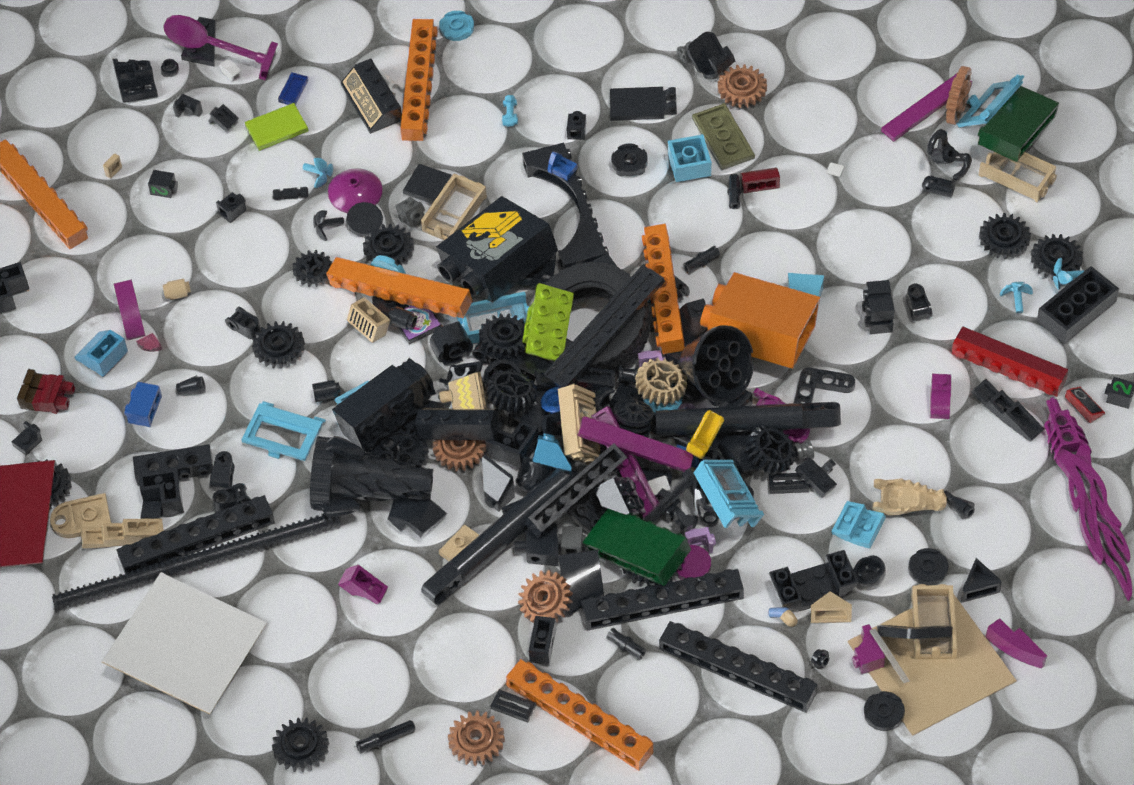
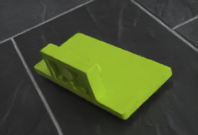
(547, 322)

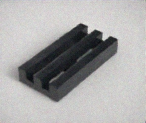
(788, 485)
(496, 706)

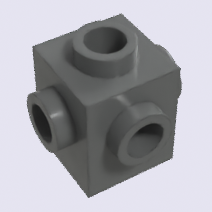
(410, 212)

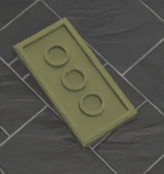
(723, 136)

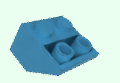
(102, 352)

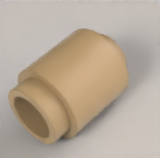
(176, 289)

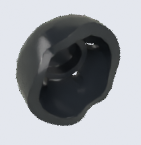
(870, 577)

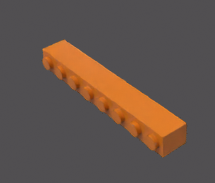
(40, 196)
(399, 287)

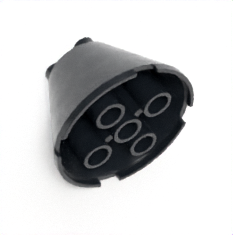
(719, 363)

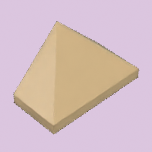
(831, 610)

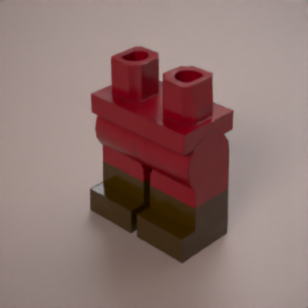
(44, 392)

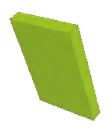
(276, 126)

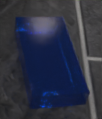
(293, 89)

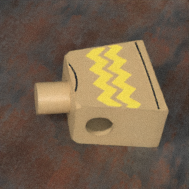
(465, 393)

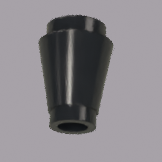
(193, 385)

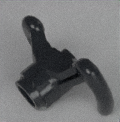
(946, 153)

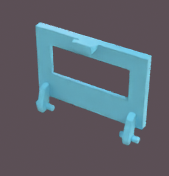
(1008, 87)
(269, 414)

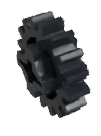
(311, 268)

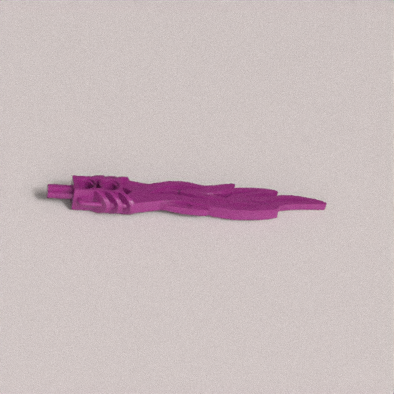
(1081, 464)

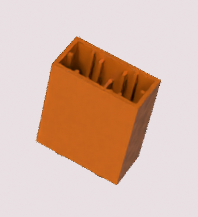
(769, 314)

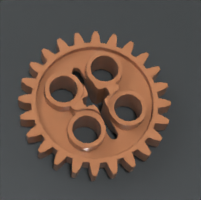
(958, 95)

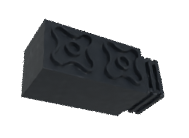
(384, 404)

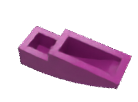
(129, 309)
(1015, 644)

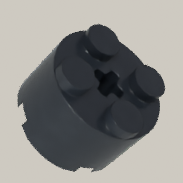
(450, 343)

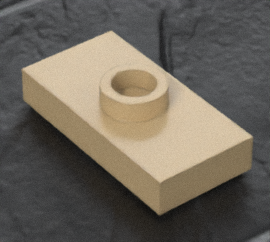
(457, 542)

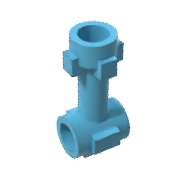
(510, 118)

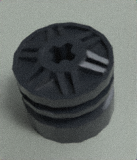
(634, 416)

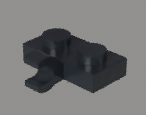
(817, 476)

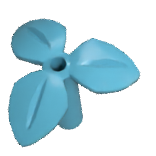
(319, 168)
(1064, 277)
(1017, 287)

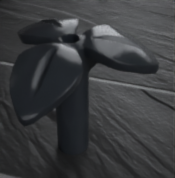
(320, 222)

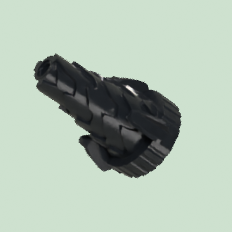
(349, 476)

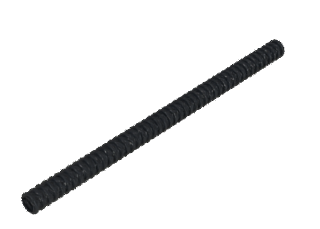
(195, 560)

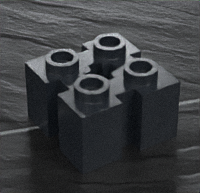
(878, 307)

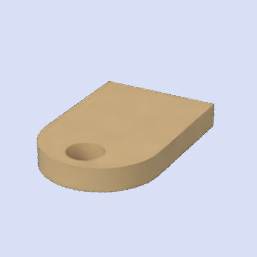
(80, 513)

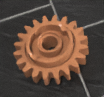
(742, 86)
(469, 452)
(539, 587)
(476, 726)

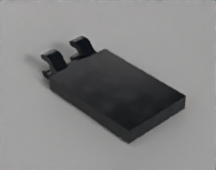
(642, 103)

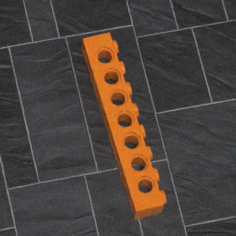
(418, 80)
(665, 298)
(617, 745)

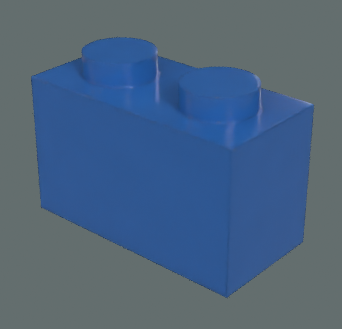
(143, 404)

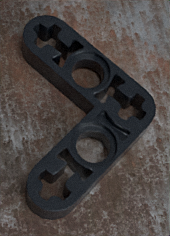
(816, 381)
(914, 632)

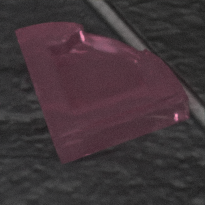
(149, 343)

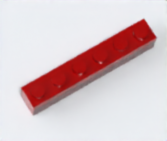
(1009, 361)

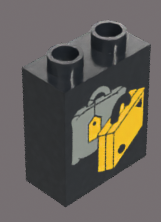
(496, 249)

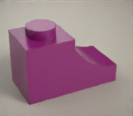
(940, 396)
(362, 583)
(868, 654)

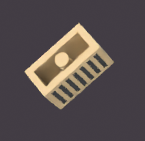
(368, 319)

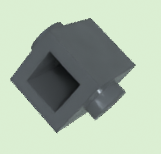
(571, 539)

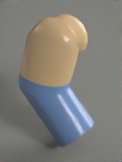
(784, 614)

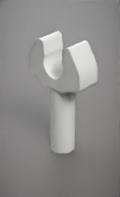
(392, 84)

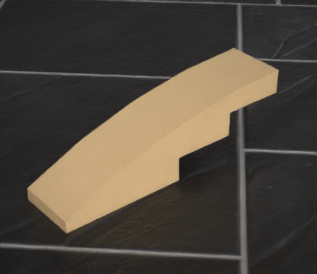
(120, 533)

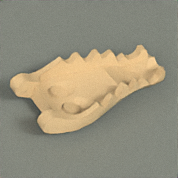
(903, 496)

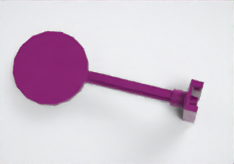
(192, 34)

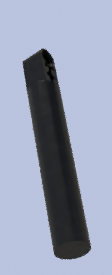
(746, 418)
(492, 540)

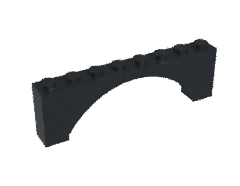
(587, 241)

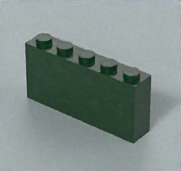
(1018, 123)
(638, 546)

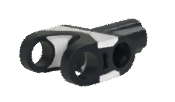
(700, 501)

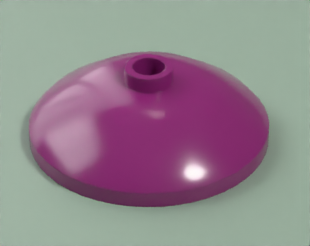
(345, 194)

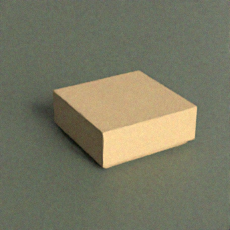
(112, 165)

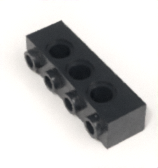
(180, 458)

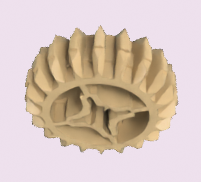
(659, 388)

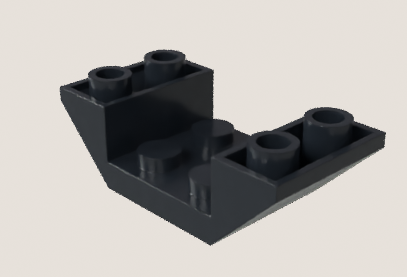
(807, 586)

